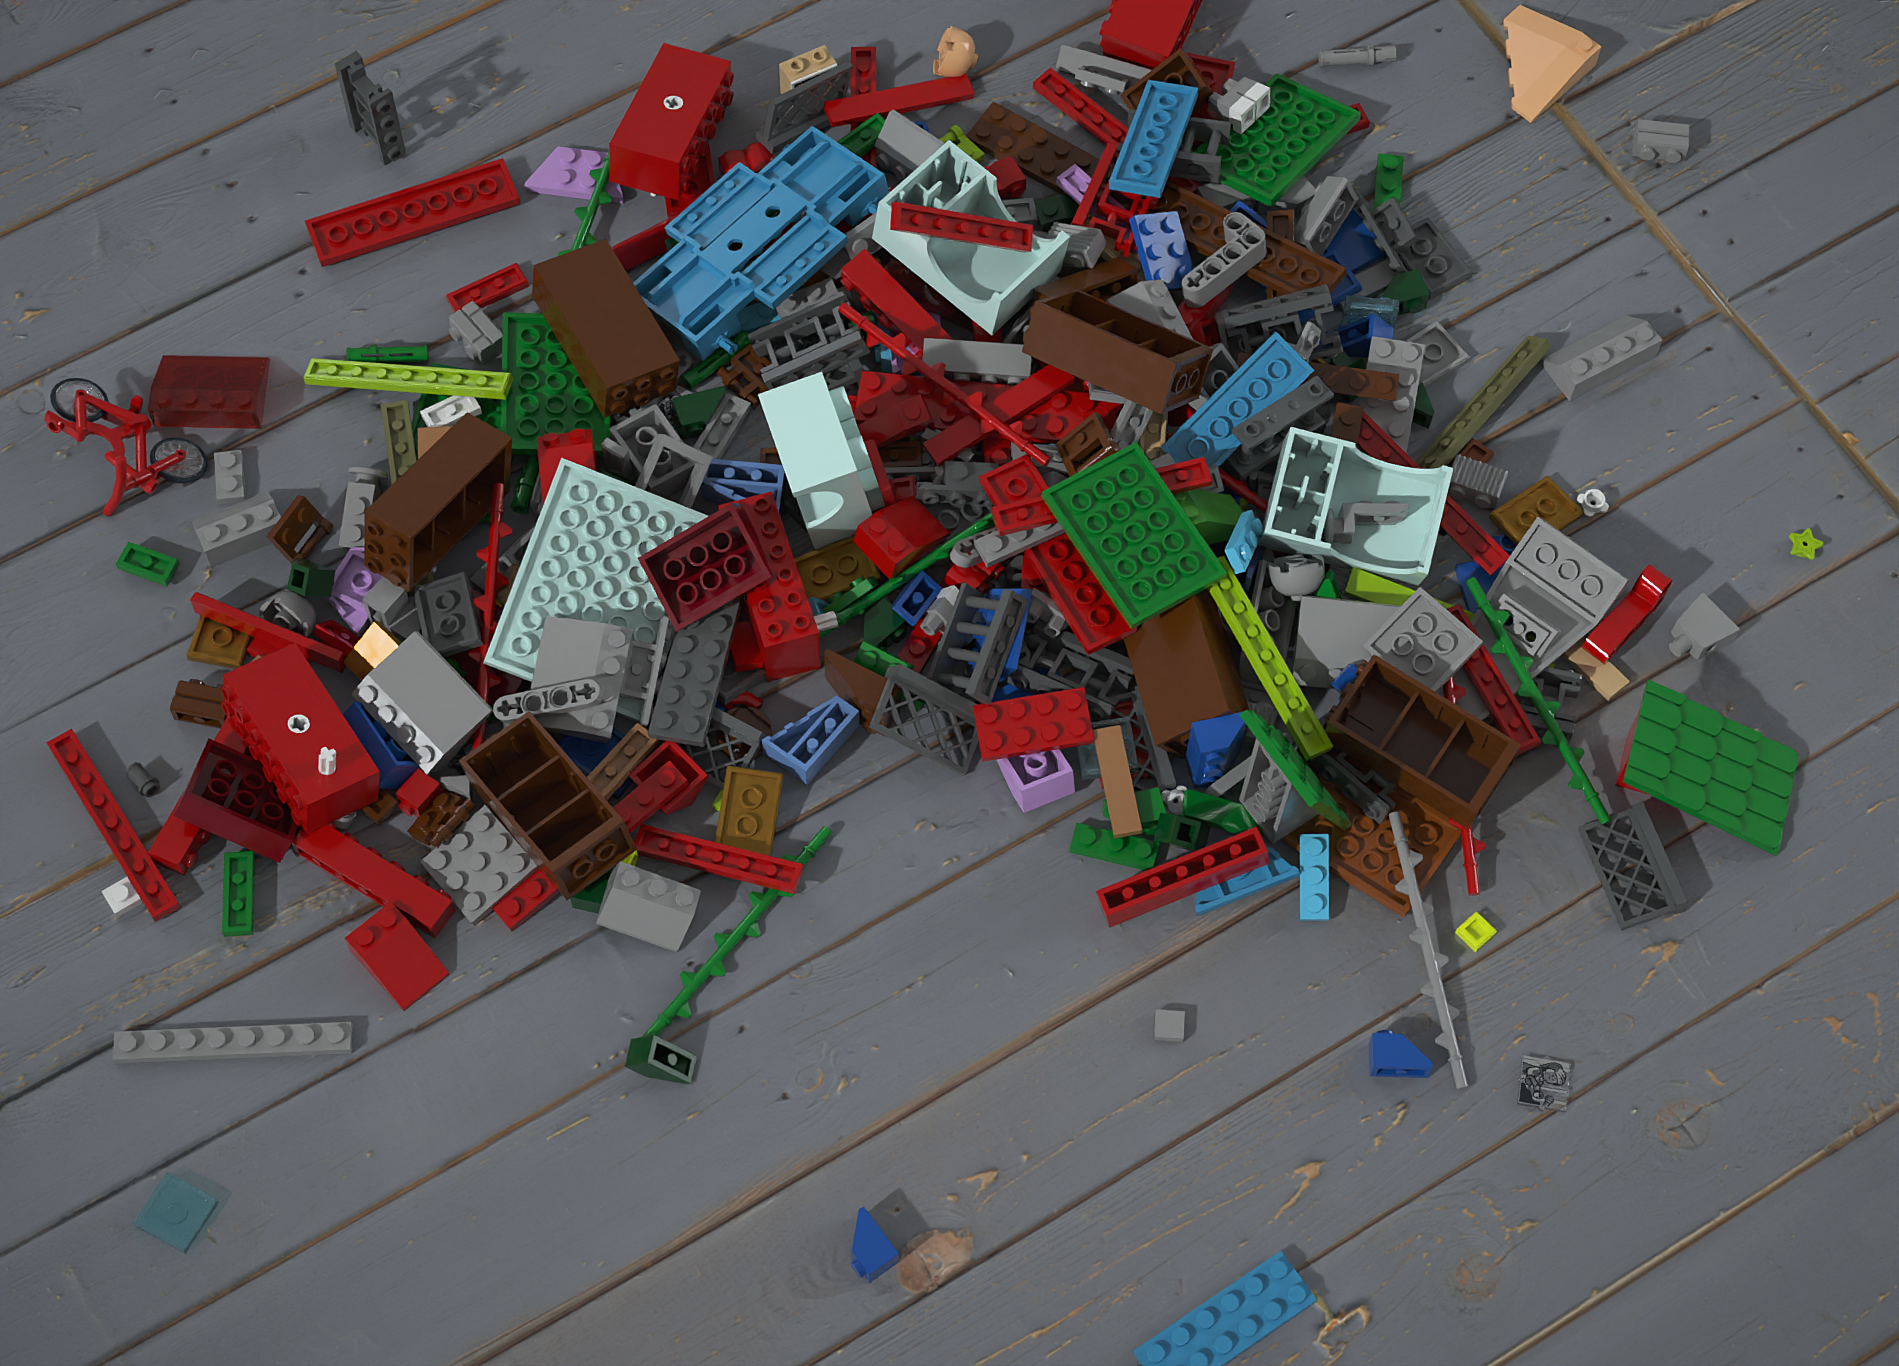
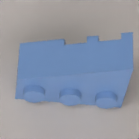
(737, 480)
(812, 741)

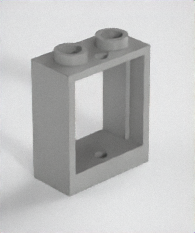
(687, 452)

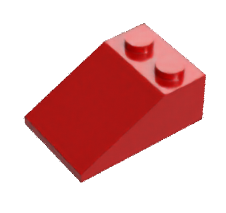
(574, 446)
(899, 535)
(396, 956)

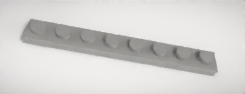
(998, 548)
(232, 1042)

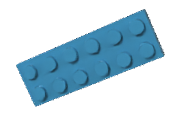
(1153, 138)
(1258, 382)
(1232, 1318)

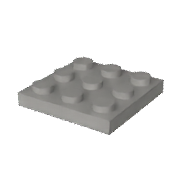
(1424, 641)
(479, 865)

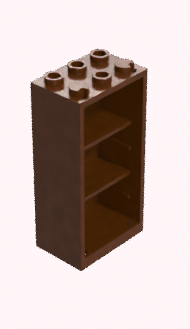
(605, 328)
(1117, 350)
(436, 502)
(1184, 670)
(1420, 740)
(548, 805)

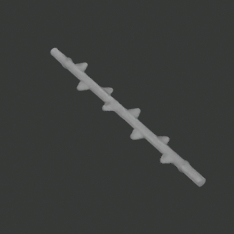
(1433, 960)

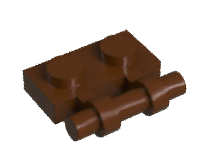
(748, 365)
(441, 819)

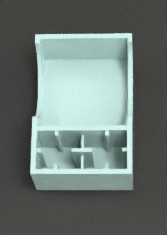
(977, 279)
(822, 457)
(1327, 471)

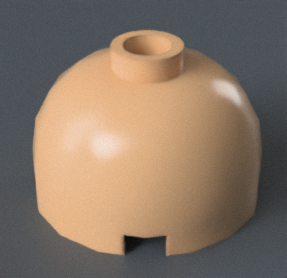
(955, 53)

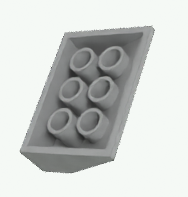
(1333, 636)
(575, 652)
(422, 703)

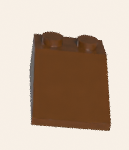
(1176, 70)
(859, 688)

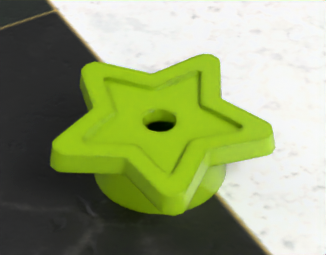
(1801, 550)

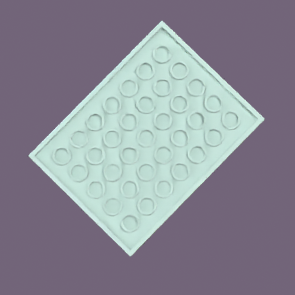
(588, 567)

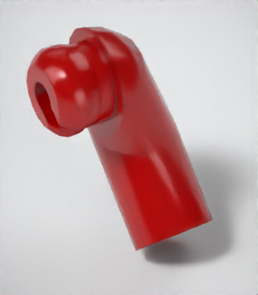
(746, 699)

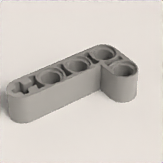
(1243, 250)

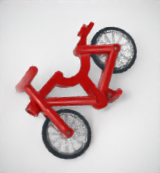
(87, 402)

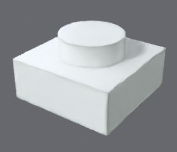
(122, 897)

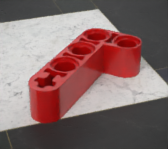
(1628, 615)

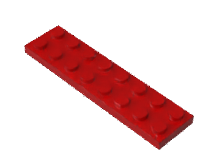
(412, 212)
(1059, 563)

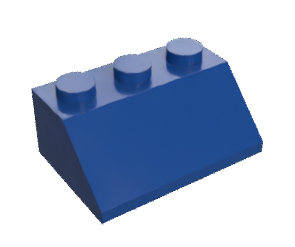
(986, 619)
(1213, 748)
(386, 753)

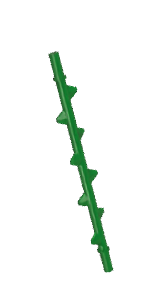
(587, 214)
(877, 593)
(1546, 709)
(727, 942)

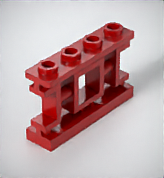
(1099, 193)

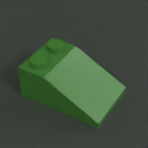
(1211, 513)

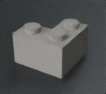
(392, 608)

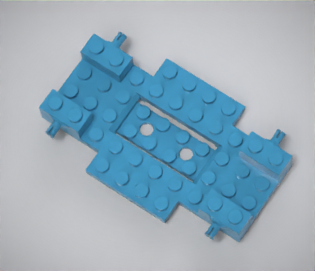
(696, 282)

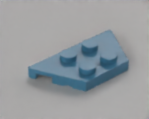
(1247, 884)

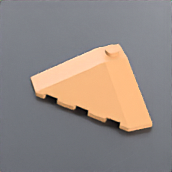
(1544, 60)

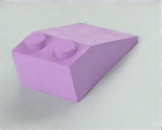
(1038, 778)

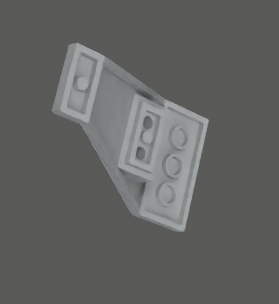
(1547, 589)

